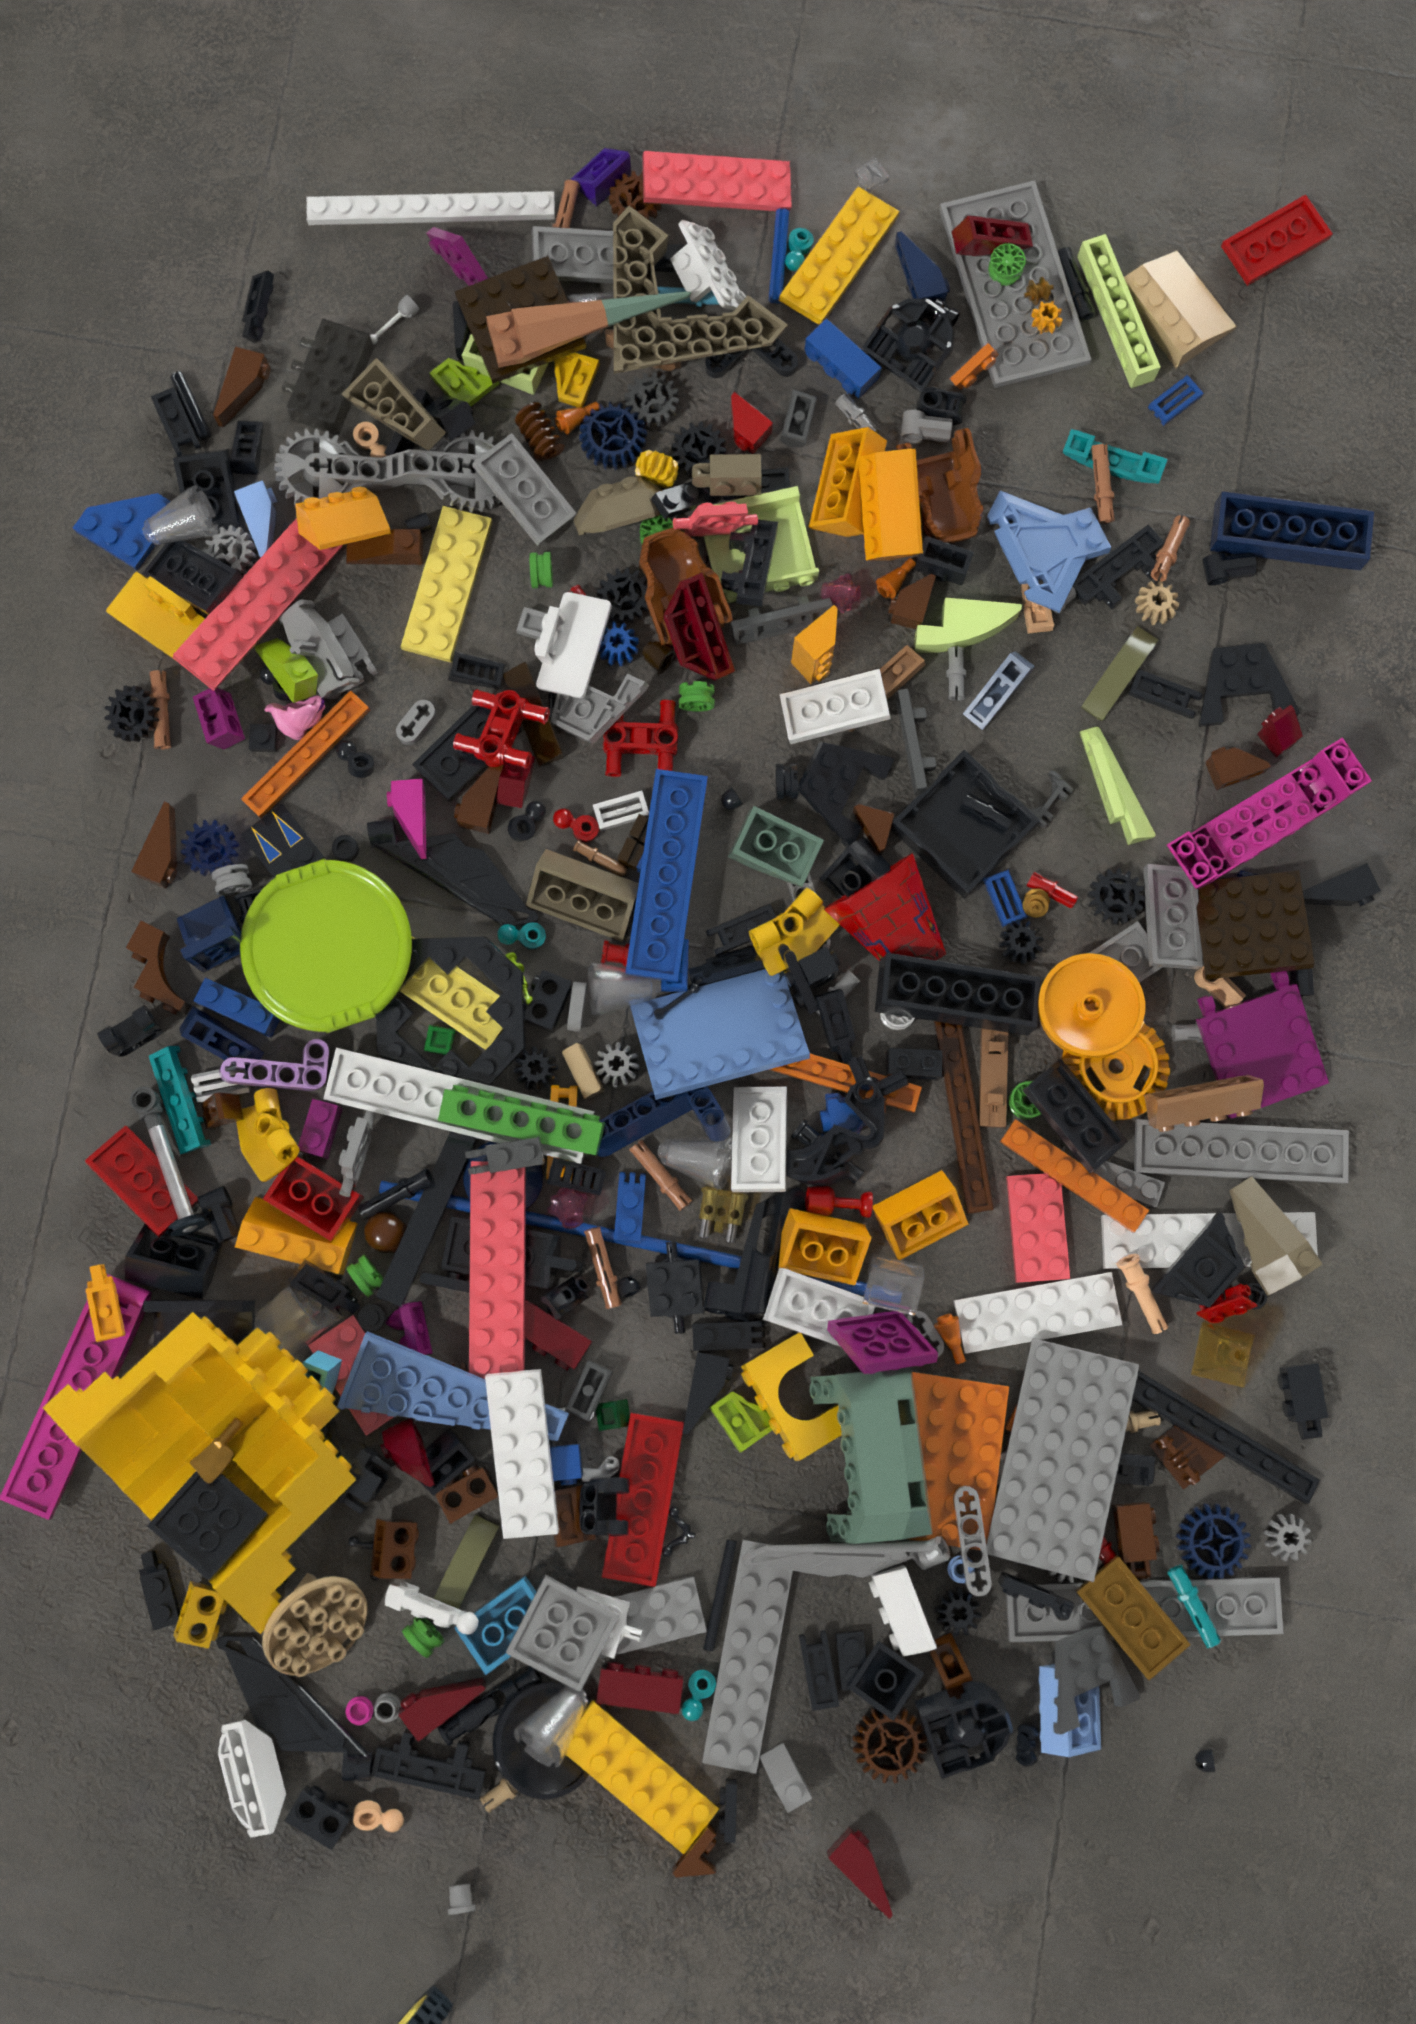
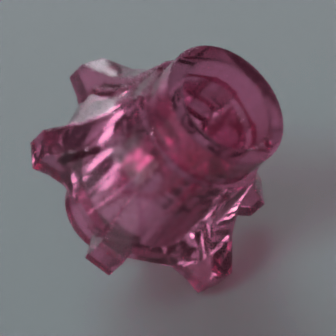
(841, 592)
(568, 1207)

